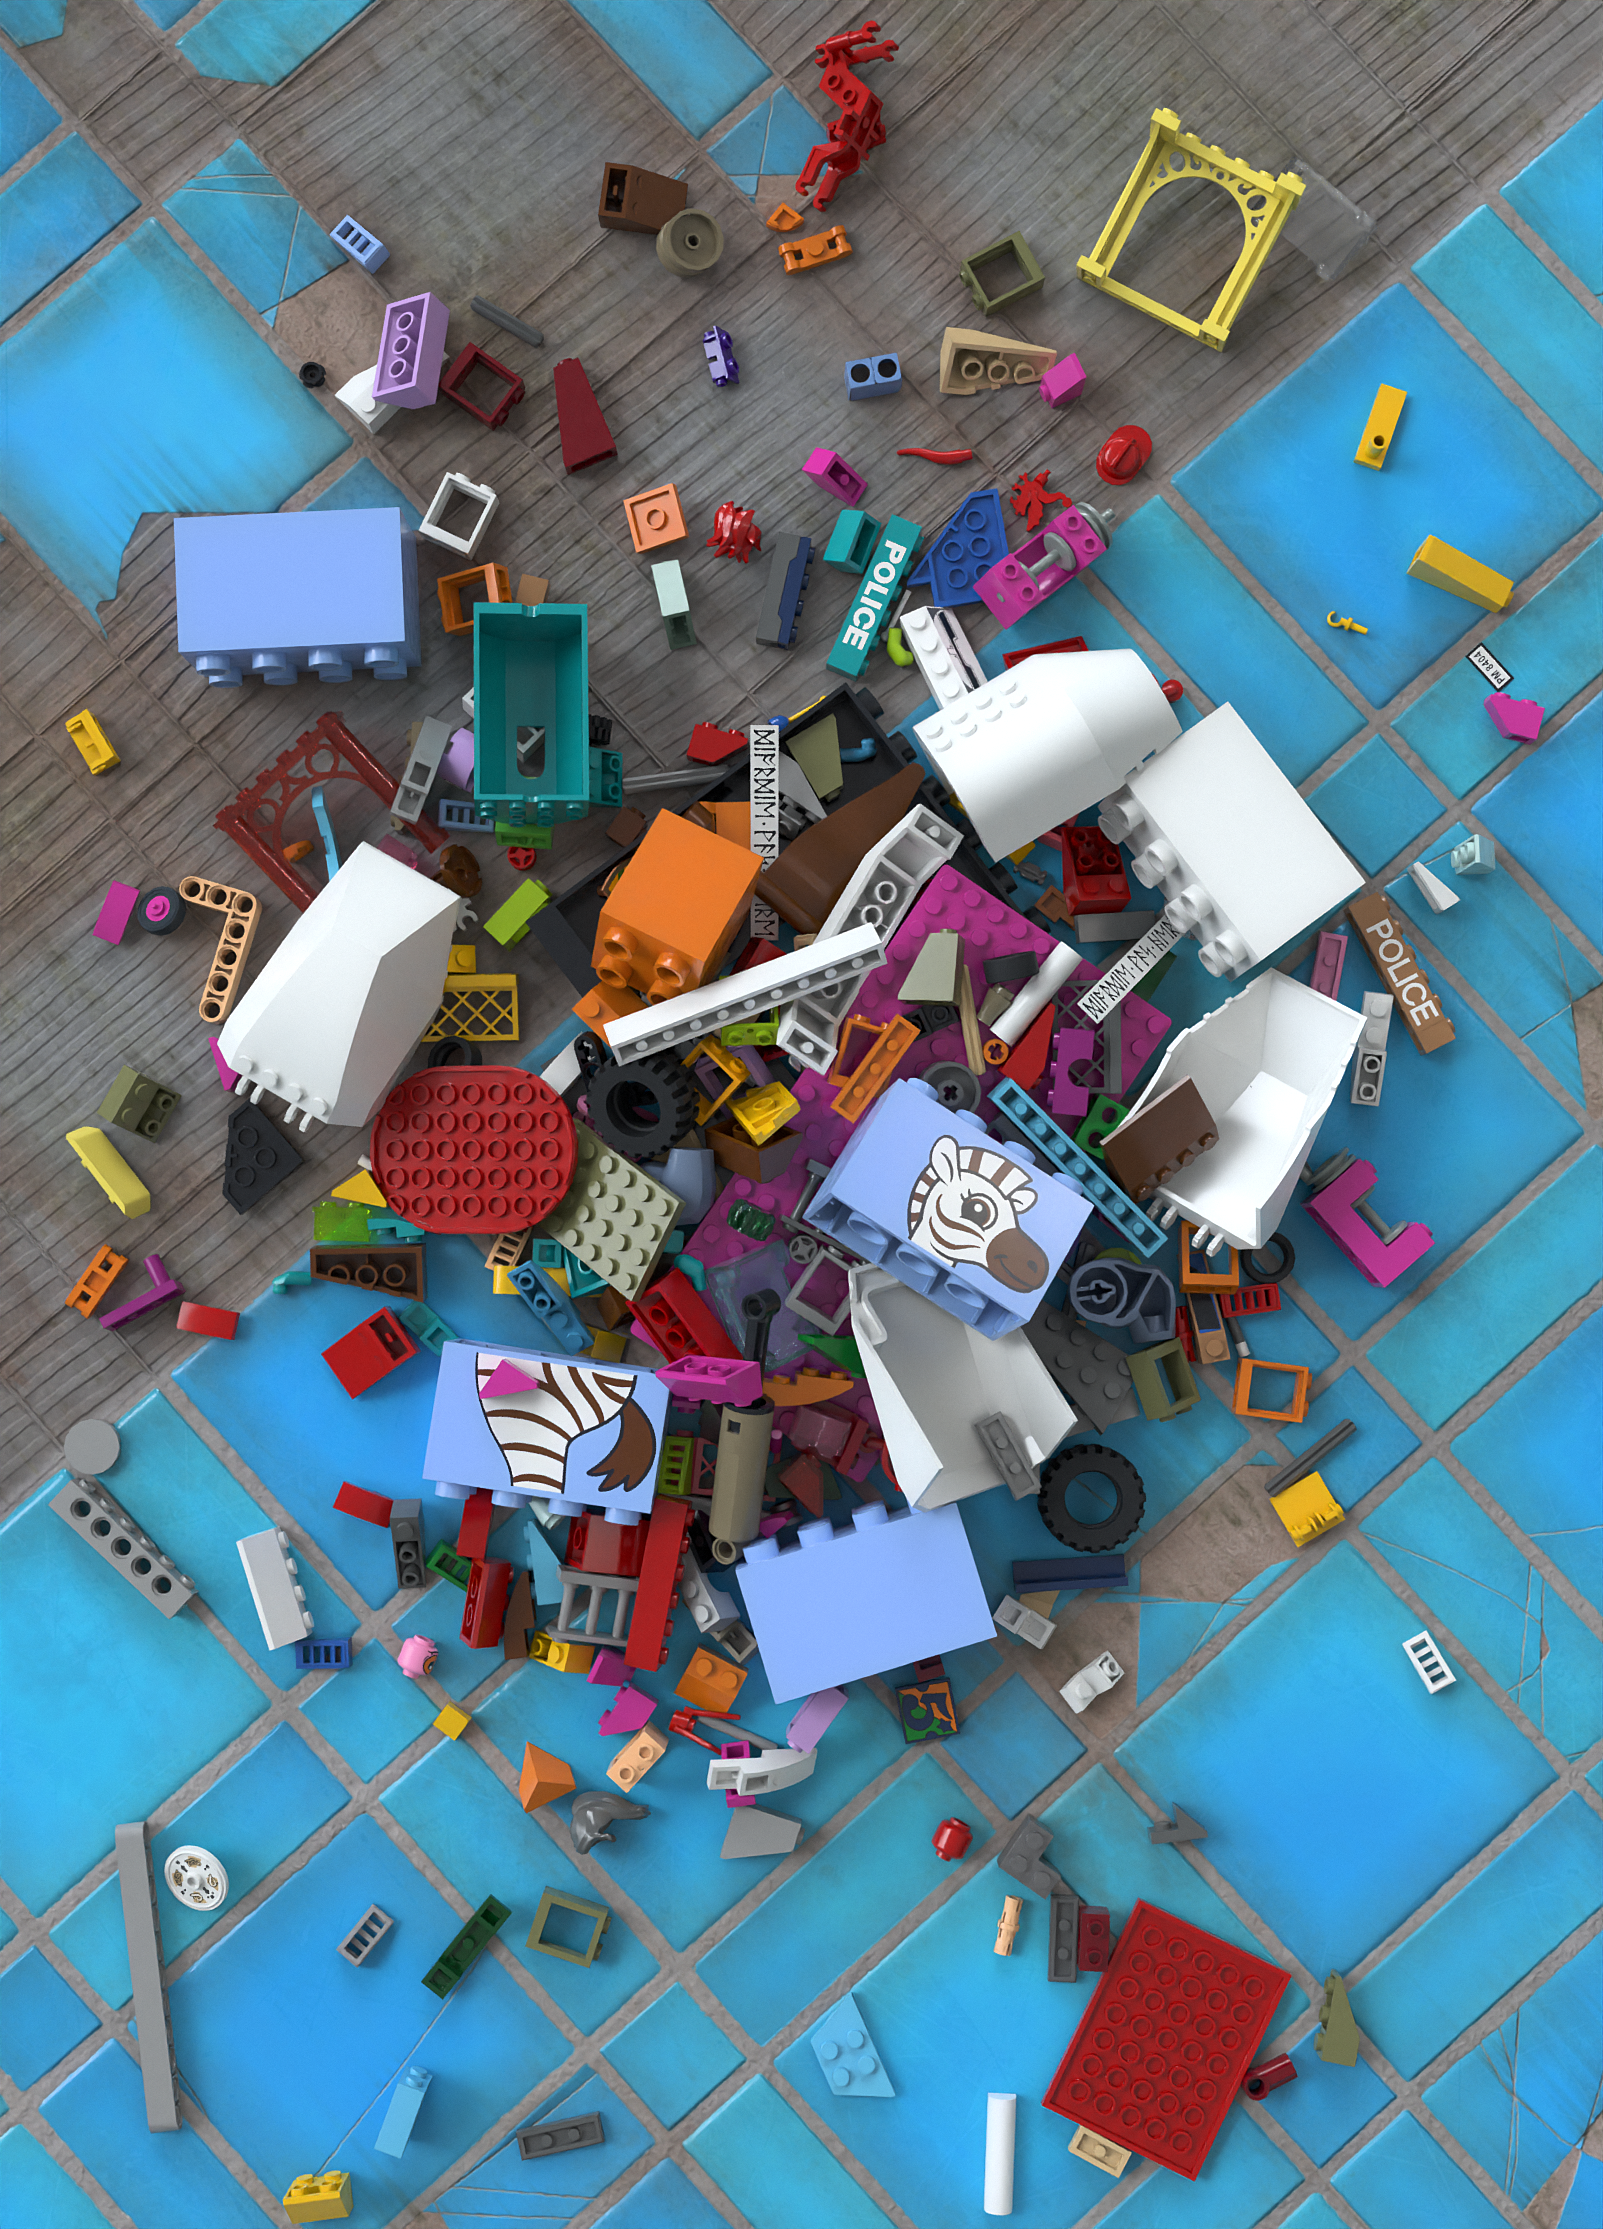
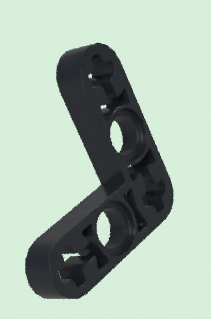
(597, 1051)

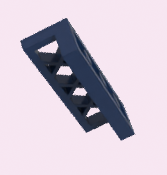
(1069, 1573)

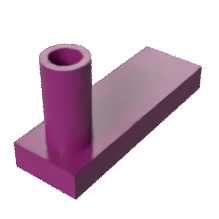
(164, 1291)

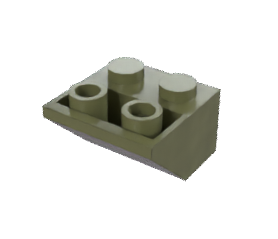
(139, 1104)

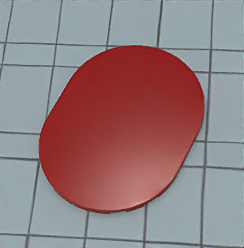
(474, 1149)

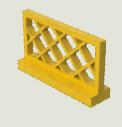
(480, 982)

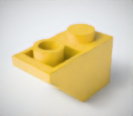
(566, 1657)

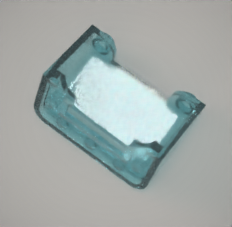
(750, 1273)

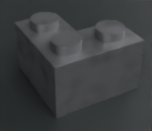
(1023, 1857)

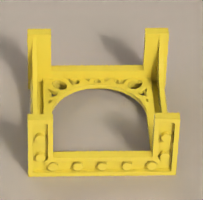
(1165, 140)

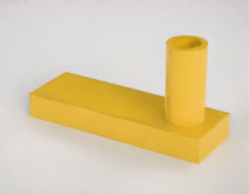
(1380, 427)

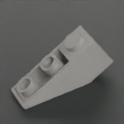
(797, 790)

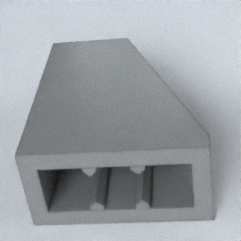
(760, 1831)

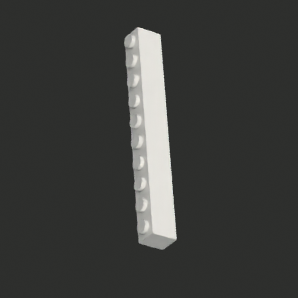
(745, 994)

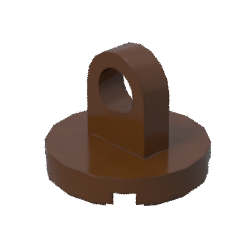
(459, 871)

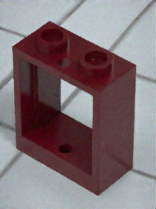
(462, 368)

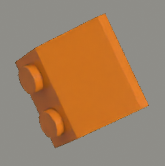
(606, 1005)
(711, 1680)

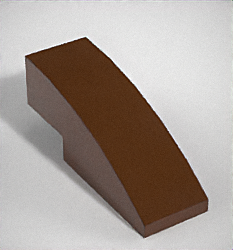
(519, 1618)

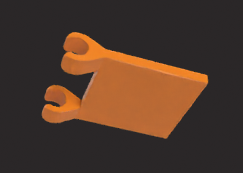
(732, 821)

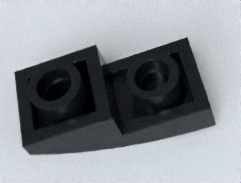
(931, 1019)

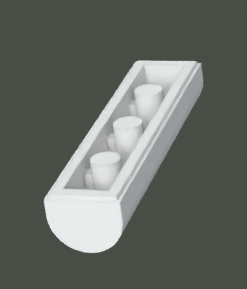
(1036, 993)
(1000, 2153)

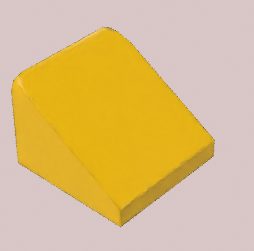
(452, 1720)

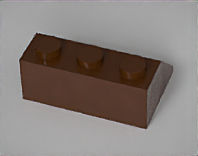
(741, 1154)

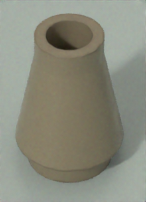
(995, 1002)

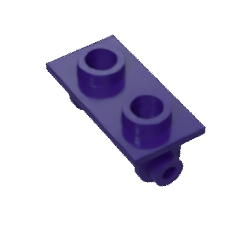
(719, 345)

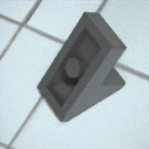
(1184, 1828)

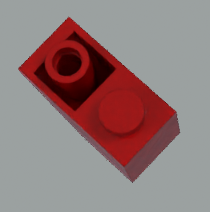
(713, 746)

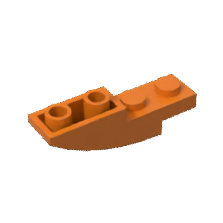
(807, 1388)

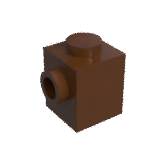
(627, 827)

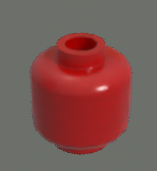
(952, 1839)

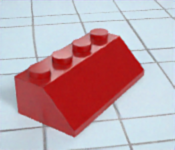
(680, 1320)

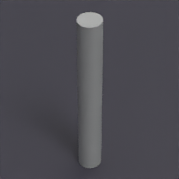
(738, 1733)

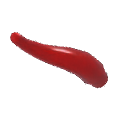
(945, 458)

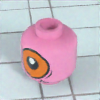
(417, 1656)

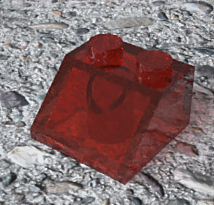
(804, 1481)

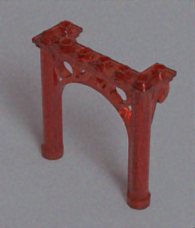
(369, 773)

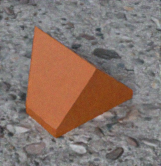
(543, 1778)

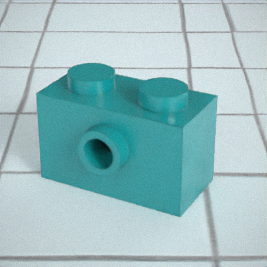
(852, 541)

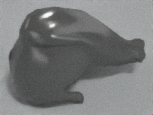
(594, 1814)

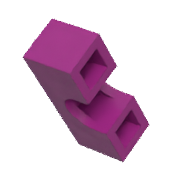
(1067, 1096)

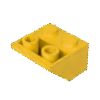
(319, 2197)

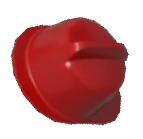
(1123, 454)

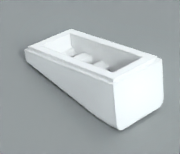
(1433, 890)
(1443, 1682)

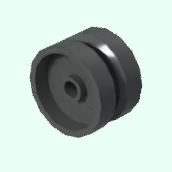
(959, 1078)

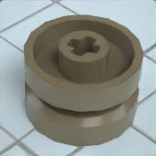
(689, 243)

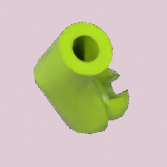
(895, 649)

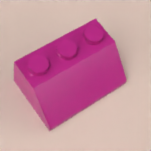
(713, 1379)

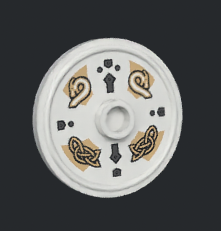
(196, 1878)

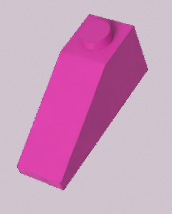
(609, 1668)

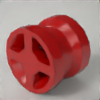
(521, 854)

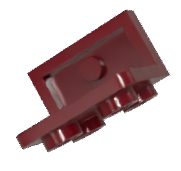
(858, 1434)

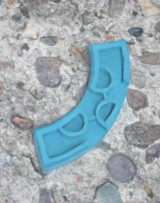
(327, 830)

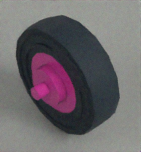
(161, 911)

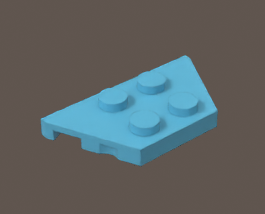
(850, 2054)

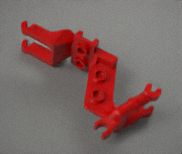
(859, 109)

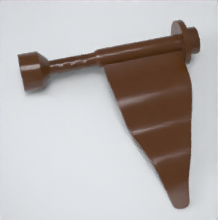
(822, 860)

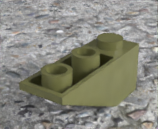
(1338, 2032)

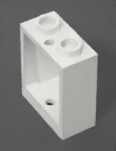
(449, 541)

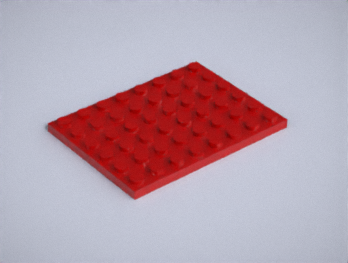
(1166, 2039)

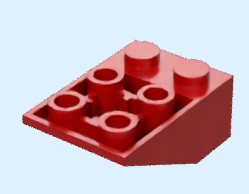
(1092, 872)
(370, 1351)

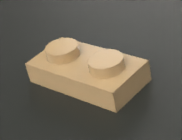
(1099, 2150)

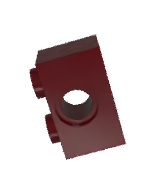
(1093, 1938)

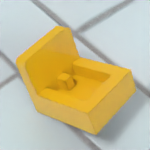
(462, 959)

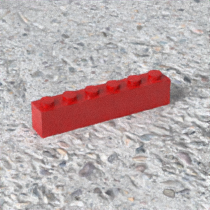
(658, 1583)

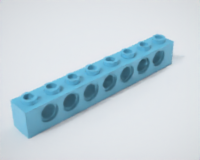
(1075, 1163)

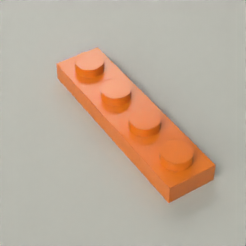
(875, 1068)

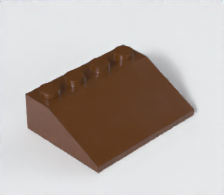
(1159, 1141)

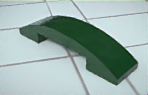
(466, 1946)

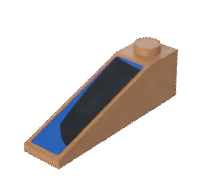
(1205, 1317)

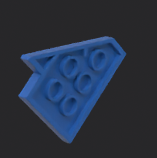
(964, 552)

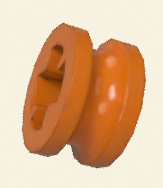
(1003, 1049)

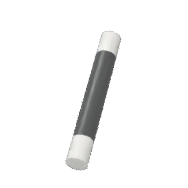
(1236, 1334)

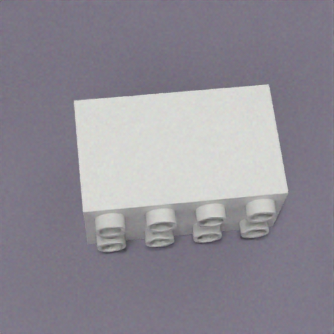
(1227, 844)

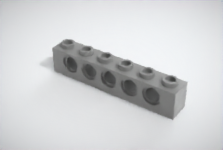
(67, 1506)

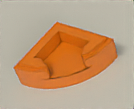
(784, 219)
(298, 850)

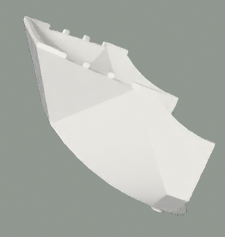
(346, 993)
(1293, 1055)

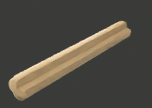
(970, 1026)

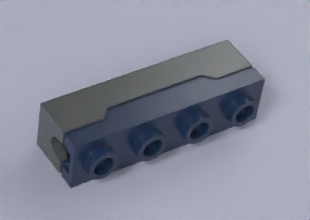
(784, 591)

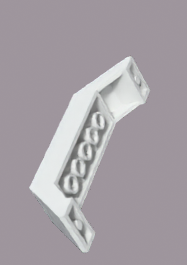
(875, 895)

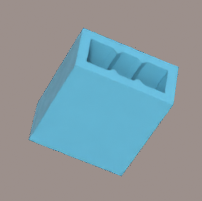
(403, 2111)

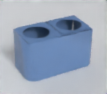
(869, 388)

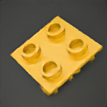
(1307, 1509)

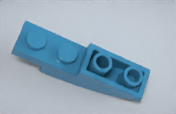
(552, 1304)

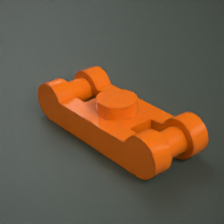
(815, 250)
(96, 1281)

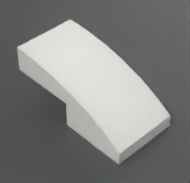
(1024, 1621)

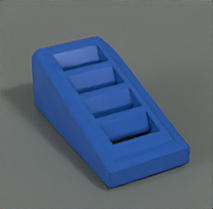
(346, 1653)

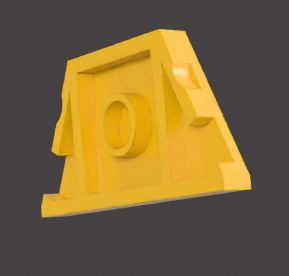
(764, 1110)

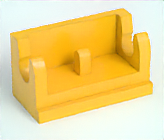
(92, 742)

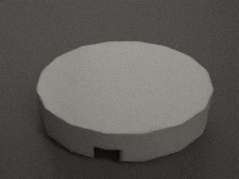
(92, 1446)

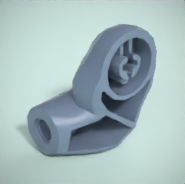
(690, 1177)
(1125, 1296)

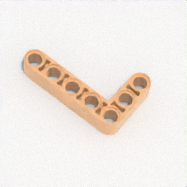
(227, 943)

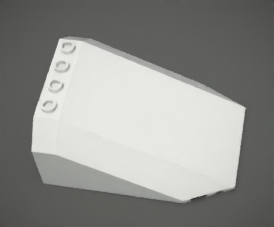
(939, 1380)

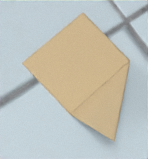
(1040, 1601)

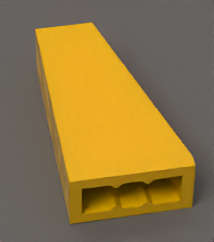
(1460, 575)

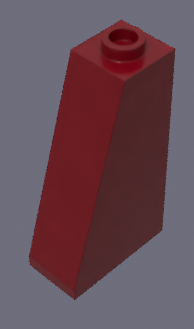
(581, 422)

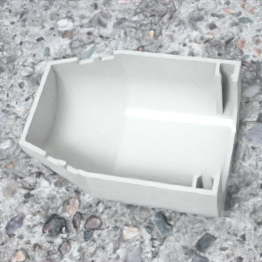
(1046, 741)

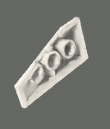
(358, 399)

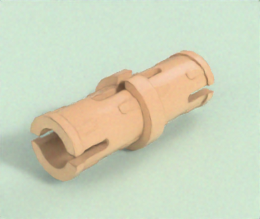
(1008, 1925)

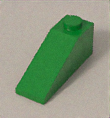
(838, 1349)

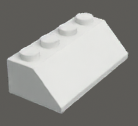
(275, 1587)

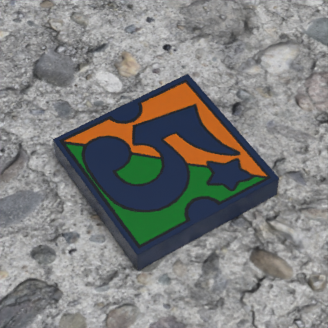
(927, 1710)

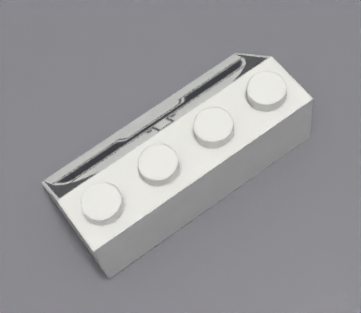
(942, 653)

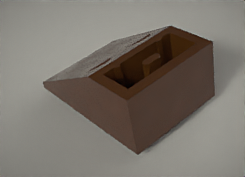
(639, 199)

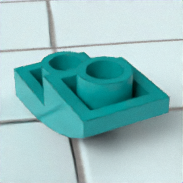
(403, 1228)

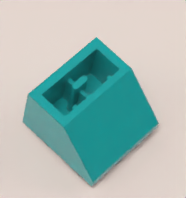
(605, 778)

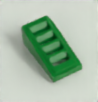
(432, 1563)

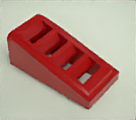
(1271, 1295)

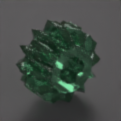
(751, 1220)

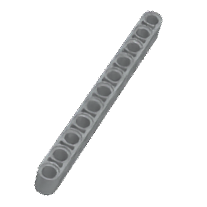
(148, 1977)

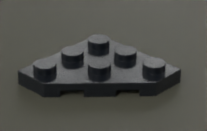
(255, 1157)

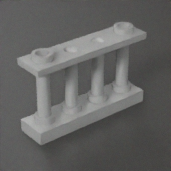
(598, 1583)

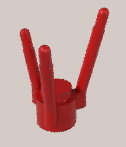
(684, 1724)

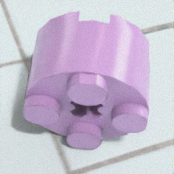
(458, 763)

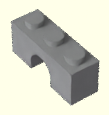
(709, 1607)

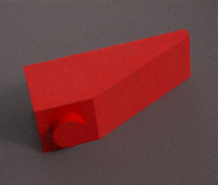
(1029, 1054)

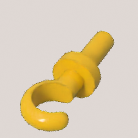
(1349, 624)

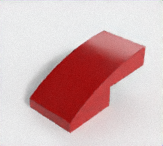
(208, 1320)
(364, 1504)

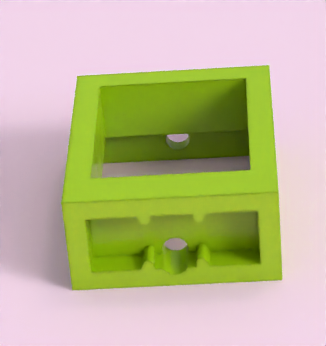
(509, 922)
(751, 1033)

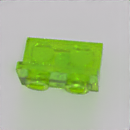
(341, 1223)

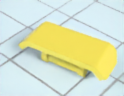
(110, 1171)

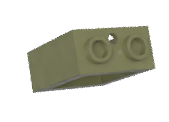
(1018, 247)
(1150, 1385)
(575, 1903)

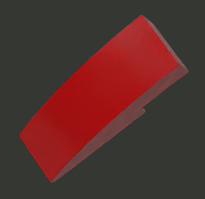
(476, 1524)

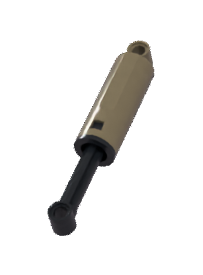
(744, 1445)

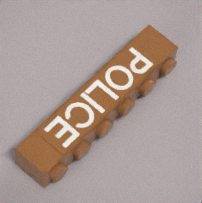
(1399, 973)

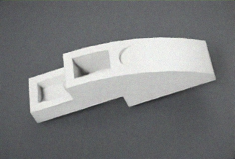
(1370, 1052)
(761, 1775)

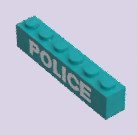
(874, 598)

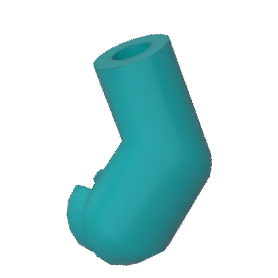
(290, 1278)

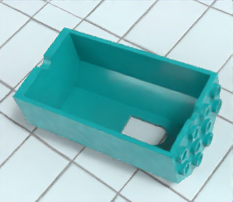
(534, 676)

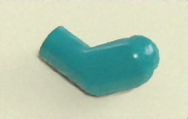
(693, 1268)

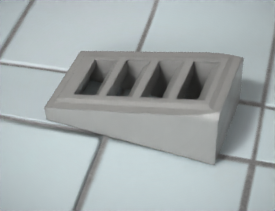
(347, 1952)

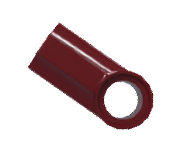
(1271, 2076)

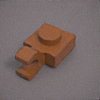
(1054, 907)

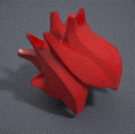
(734, 532)

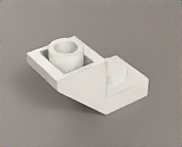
(1091, 1681)

